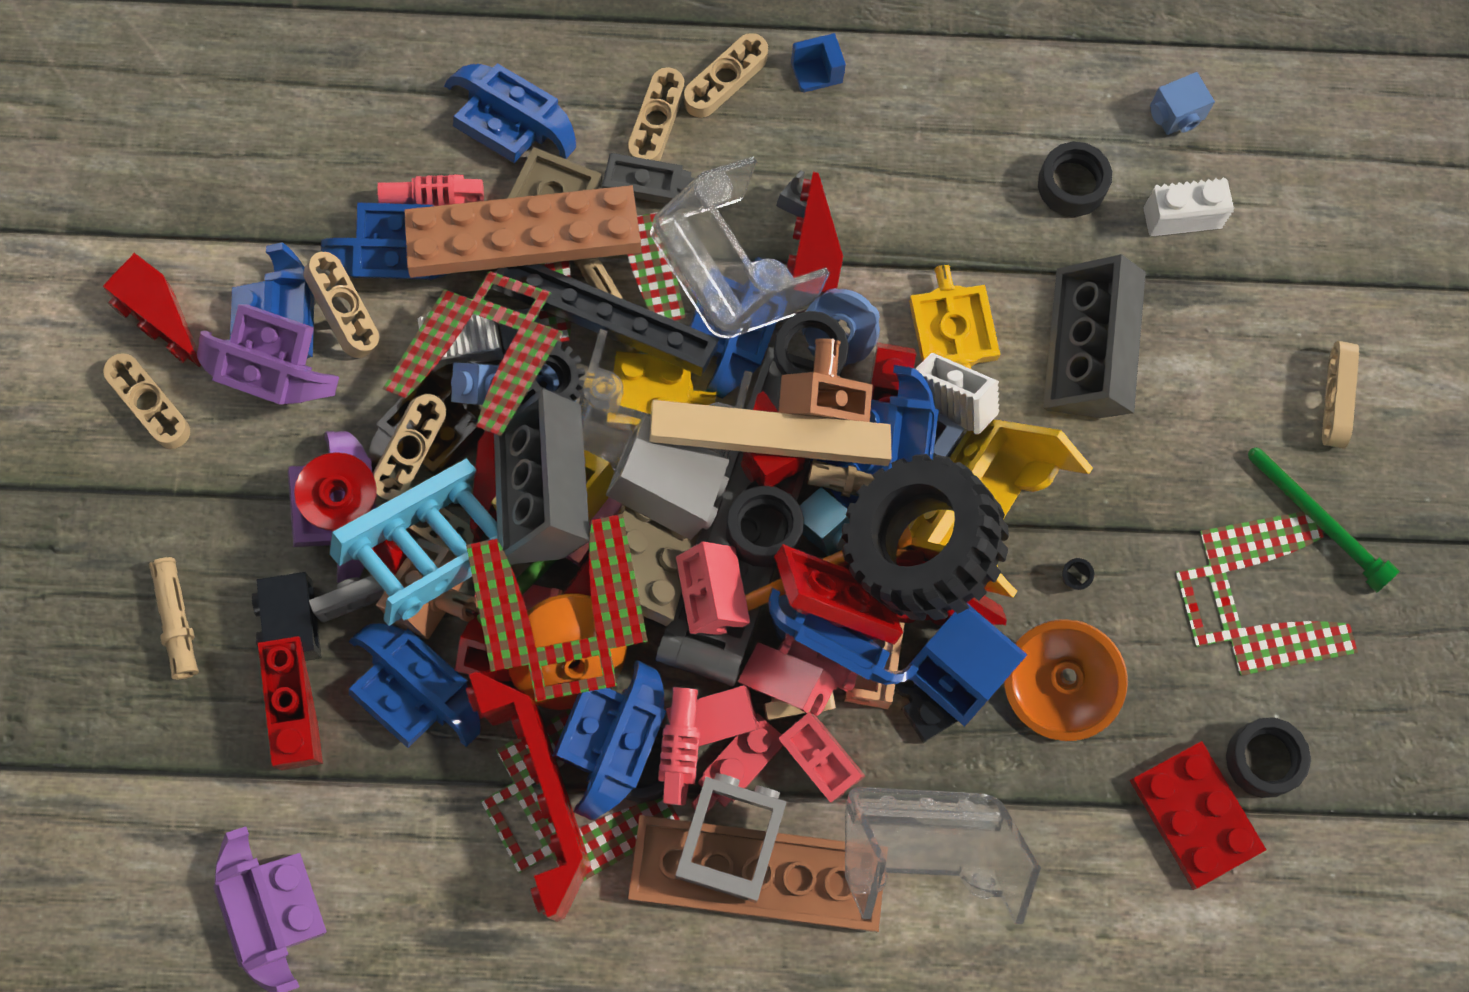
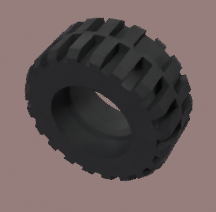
(898, 499)

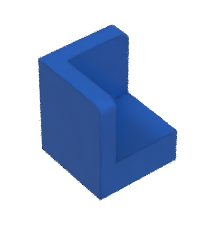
(818, 63)

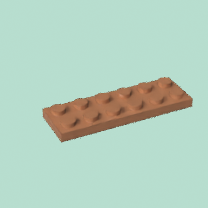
(521, 231)
(800, 884)

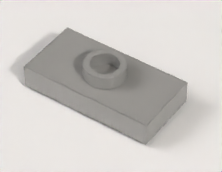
(348, 596)

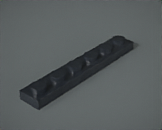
(621, 318)

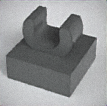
(790, 197)

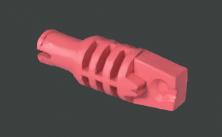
(432, 191)
(679, 747)

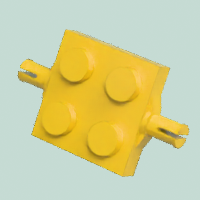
(954, 322)
(651, 379)

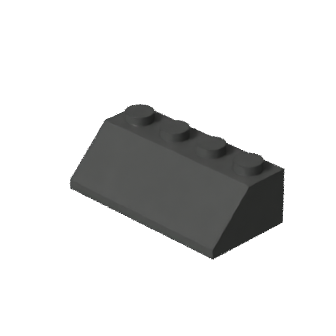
(1095, 338)
(542, 481)

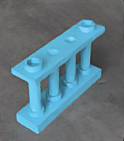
(390, 523)

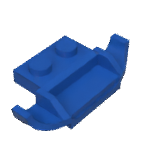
(509, 112)
(378, 244)
(282, 291)
(735, 355)
(911, 418)
(839, 644)
(411, 686)
(612, 738)

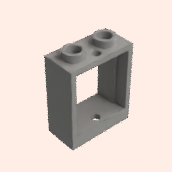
(721, 881)

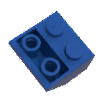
(965, 664)

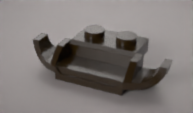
(453, 437)

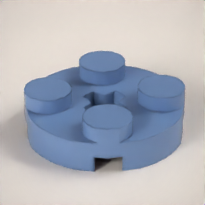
(860, 318)

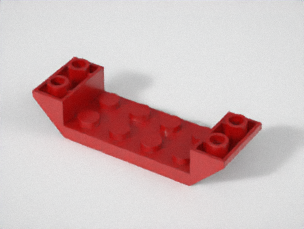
(500, 704)

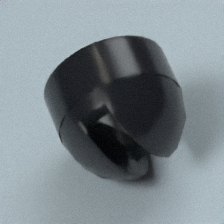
(1084, 568)

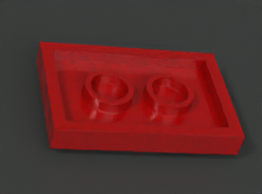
(834, 594)
(1197, 815)

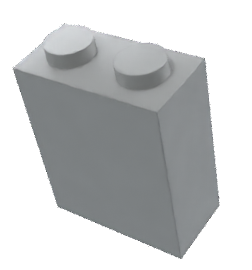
(669, 482)

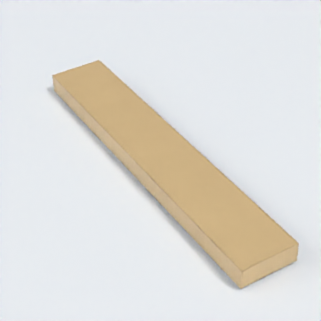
(770, 433)

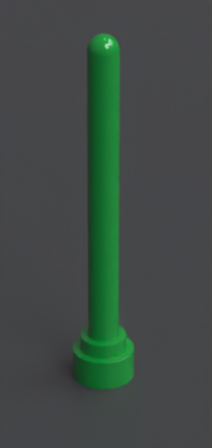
(1376, 571)

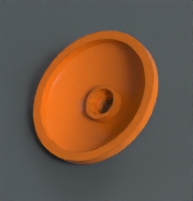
(556, 622)
(1064, 707)

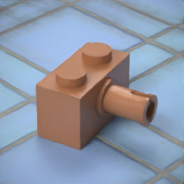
(823, 392)
(431, 613)

